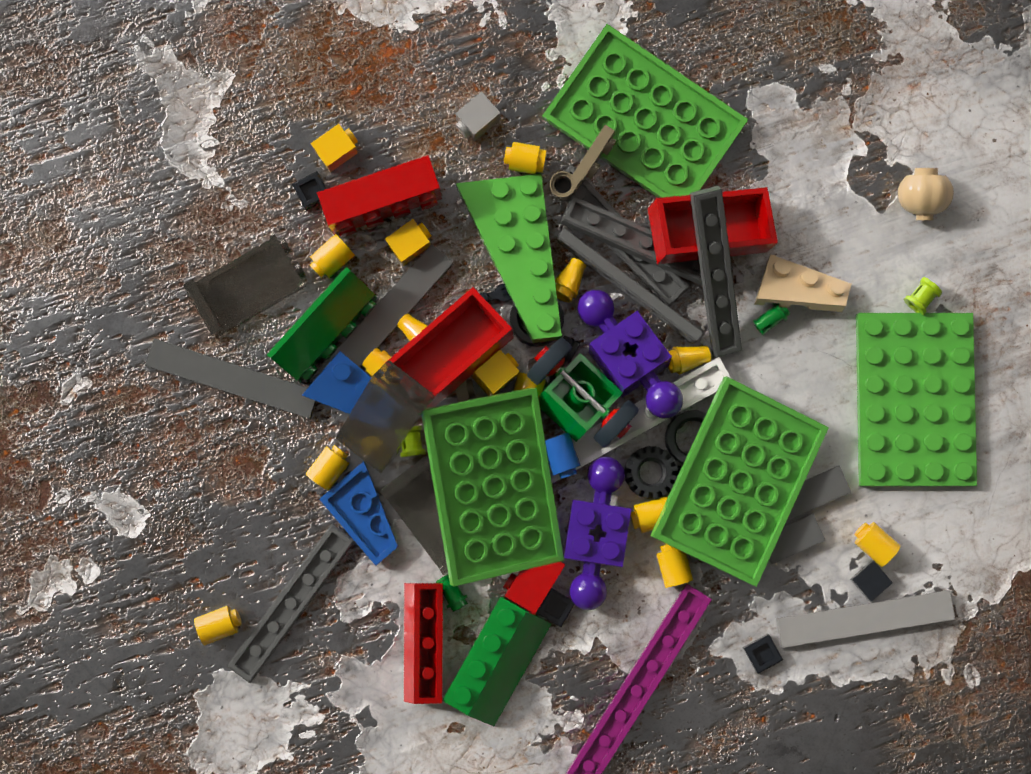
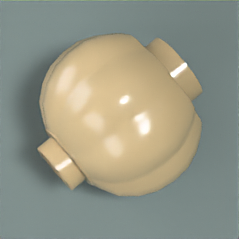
(925, 193)

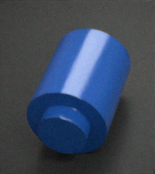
(562, 455)

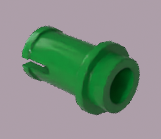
(771, 318)
(453, 595)

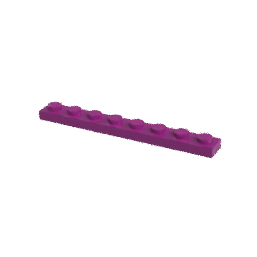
(640, 682)

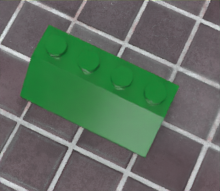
(323, 325)
(496, 661)

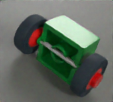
(580, 395)

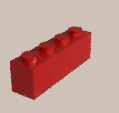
(423, 642)

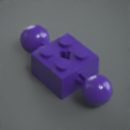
(626, 372)
(589, 589)

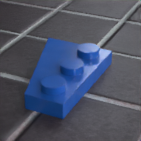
(339, 384)
(361, 513)

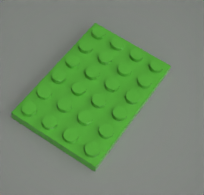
(663, 122)
(916, 399)
(739, 481)
(492, 485)

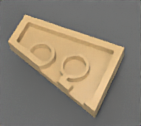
(798, 285)

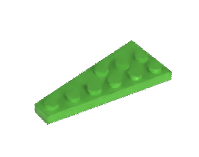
(516, 235)

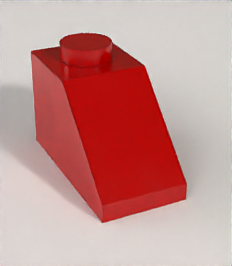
(532, 585)

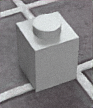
(477, 117)

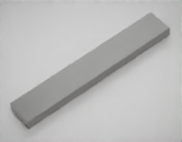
(865, 618)

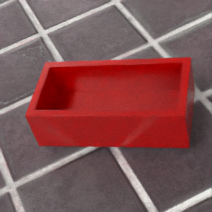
(380, 196)
(747, 222)
(454, 345)

